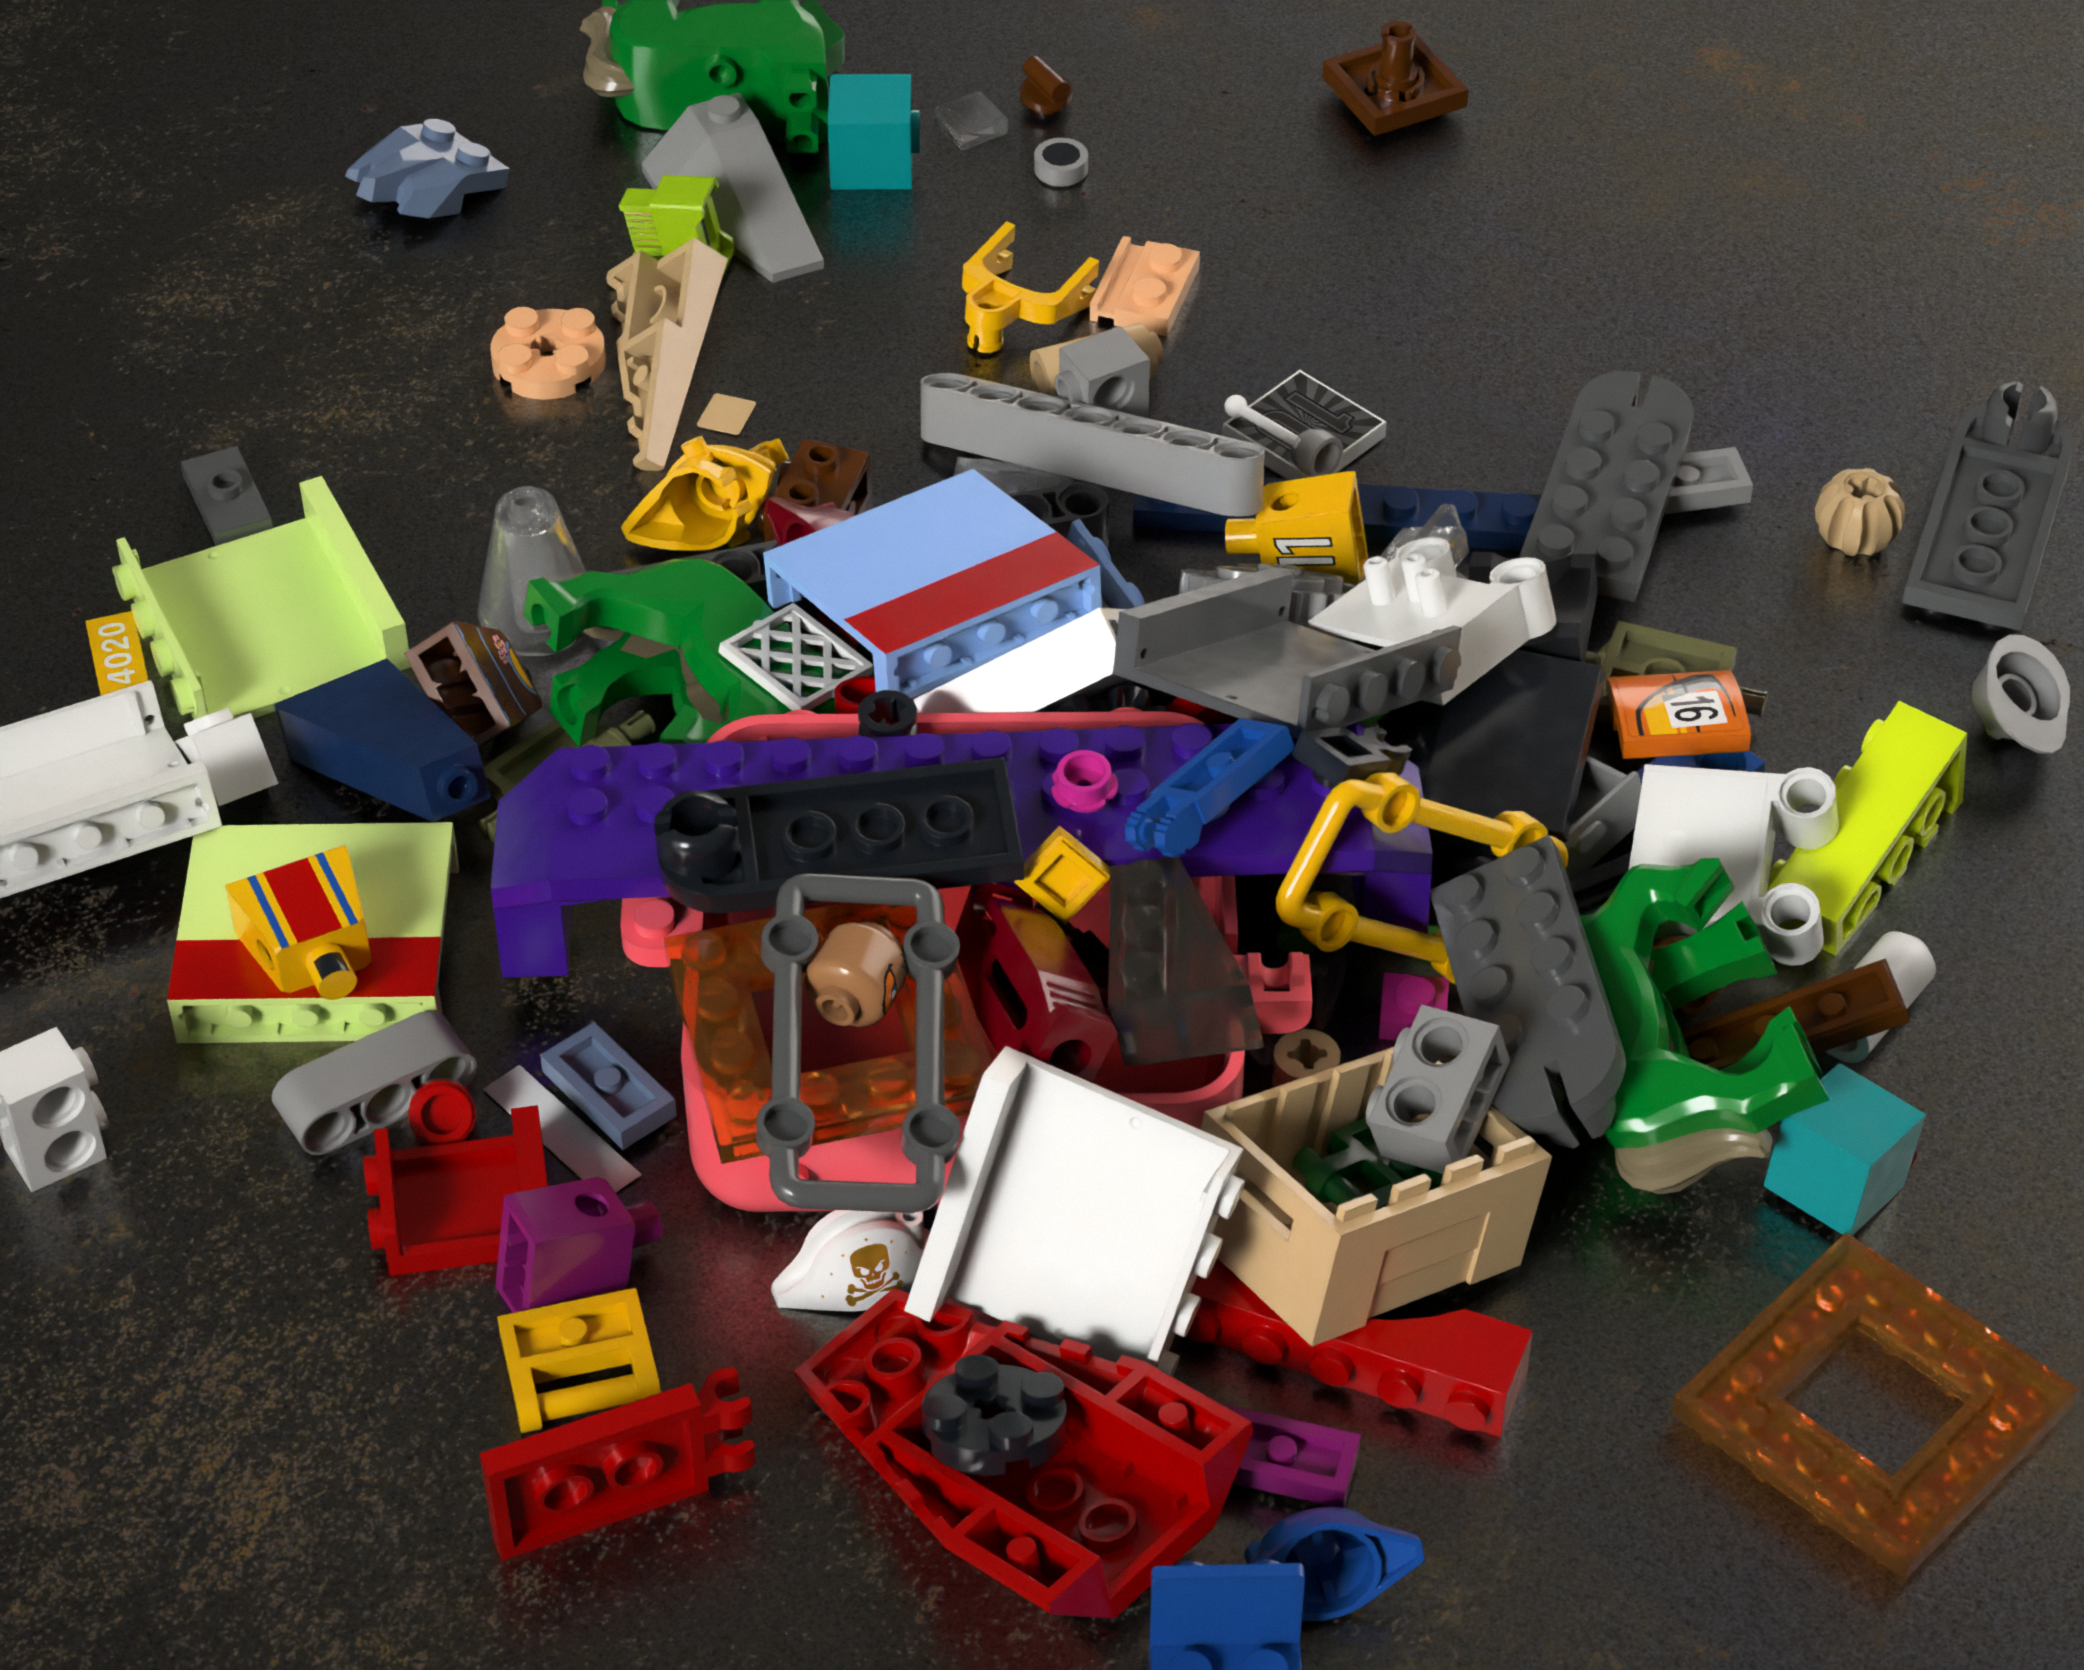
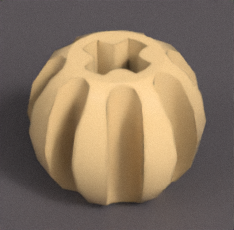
(1860, 511)

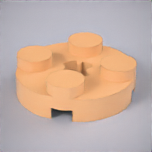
(527, 333)

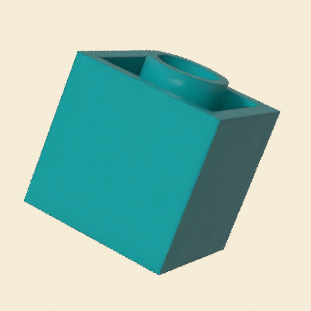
(872, 131)
(1845, 1153)

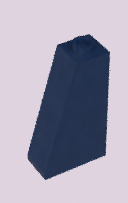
(385, 741)

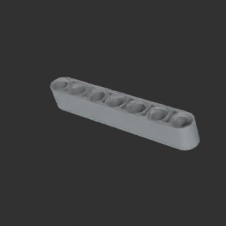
(1093, 444)

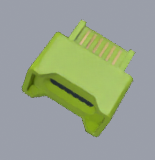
(673, 215)

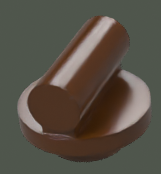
(1044, 88)

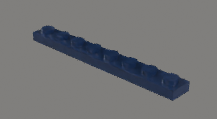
(1488, 518)

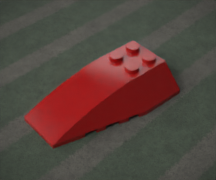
(1083, 1530)

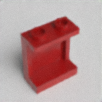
(447, 1199)

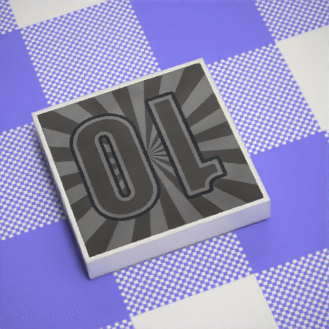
(1303, 405)

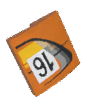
(1678, 714)

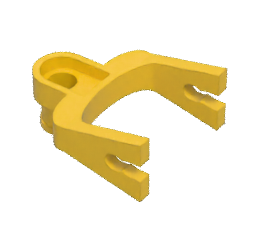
(997, 303)

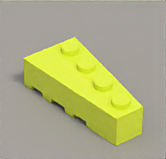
(1884, 805)

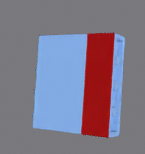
(938, 580)

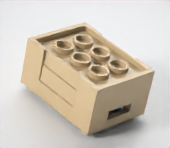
(1346, 1263)

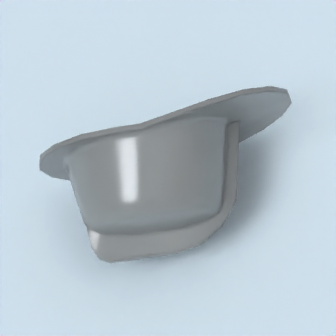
(2023, 695)

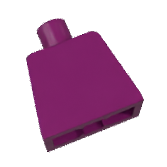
(569, 1243)

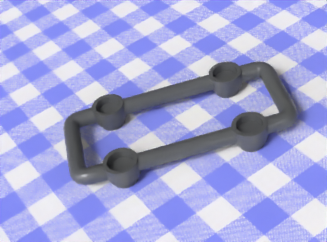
(786, 1123)

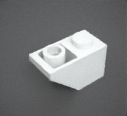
(230, 753)

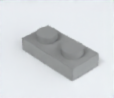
(1710, 481)

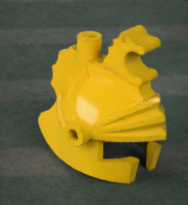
(706, 497)

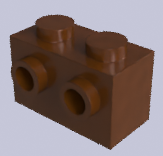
(820, 476)

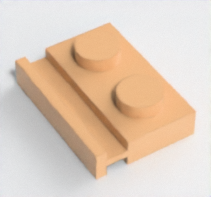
(1145, 285)

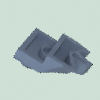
(426, 170)

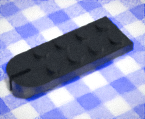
(922, 823)

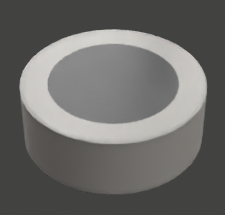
(1061, 161)

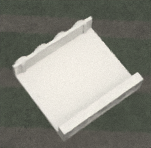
(94, 788)
(1077, 1214)

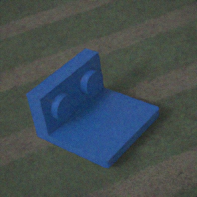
(1226, 1616)

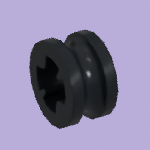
(887, 706)

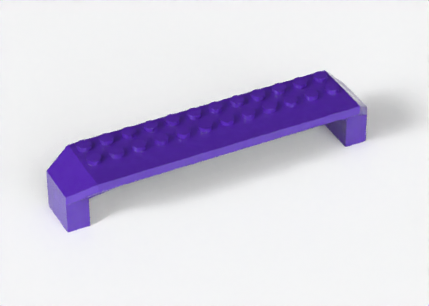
(588, 815)

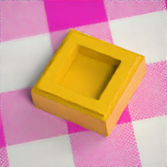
(1063, 874)

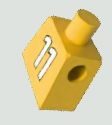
(1306, 525)

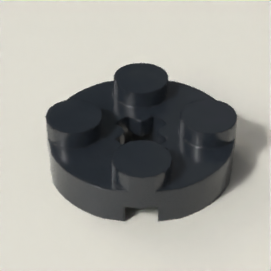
(1024, 1410)

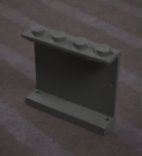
(1244, 658)

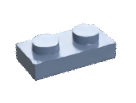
(608, 1085)

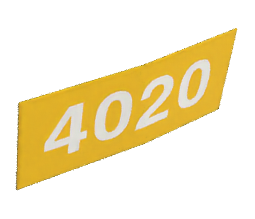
(116, 652)

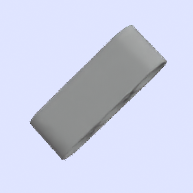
(369, 1081)

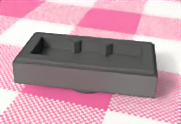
(226, 495)

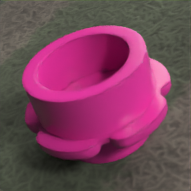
(1083, 781)

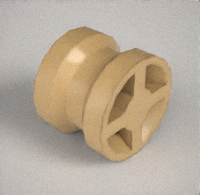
(1303, 1050)

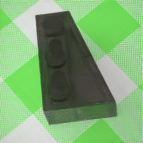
(1171, 971)

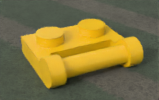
(573, 1341)

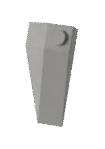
(753, 195)

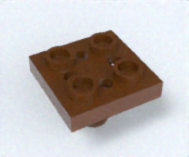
(1403, 77)

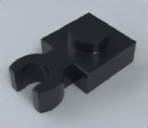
(1341, 755)

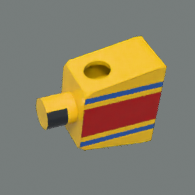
(304, 923)

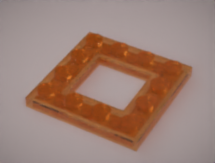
(713, 987)
(1896, 1517)

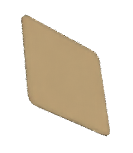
(726, 414)

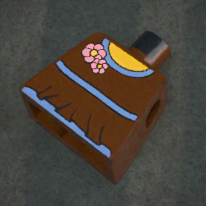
(475, 679)

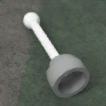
(1312, 450)

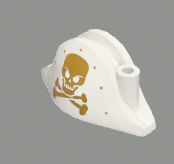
(853, 1261)

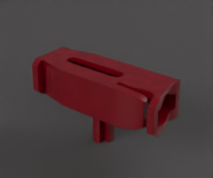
(1031, 982)

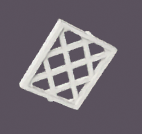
(818, 636)

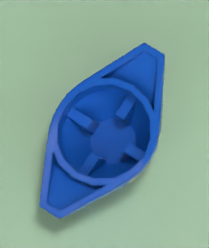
(1343, 1557)

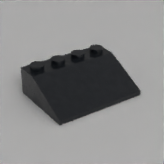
(1504, 744)

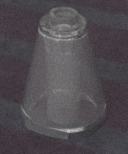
(524, 545)

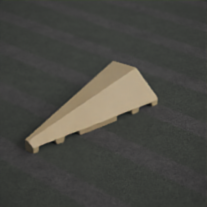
(663, 326)

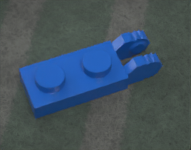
(1207, 786)

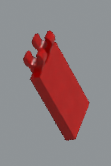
(614, 1464)

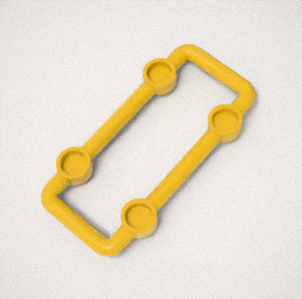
(1391, 806)

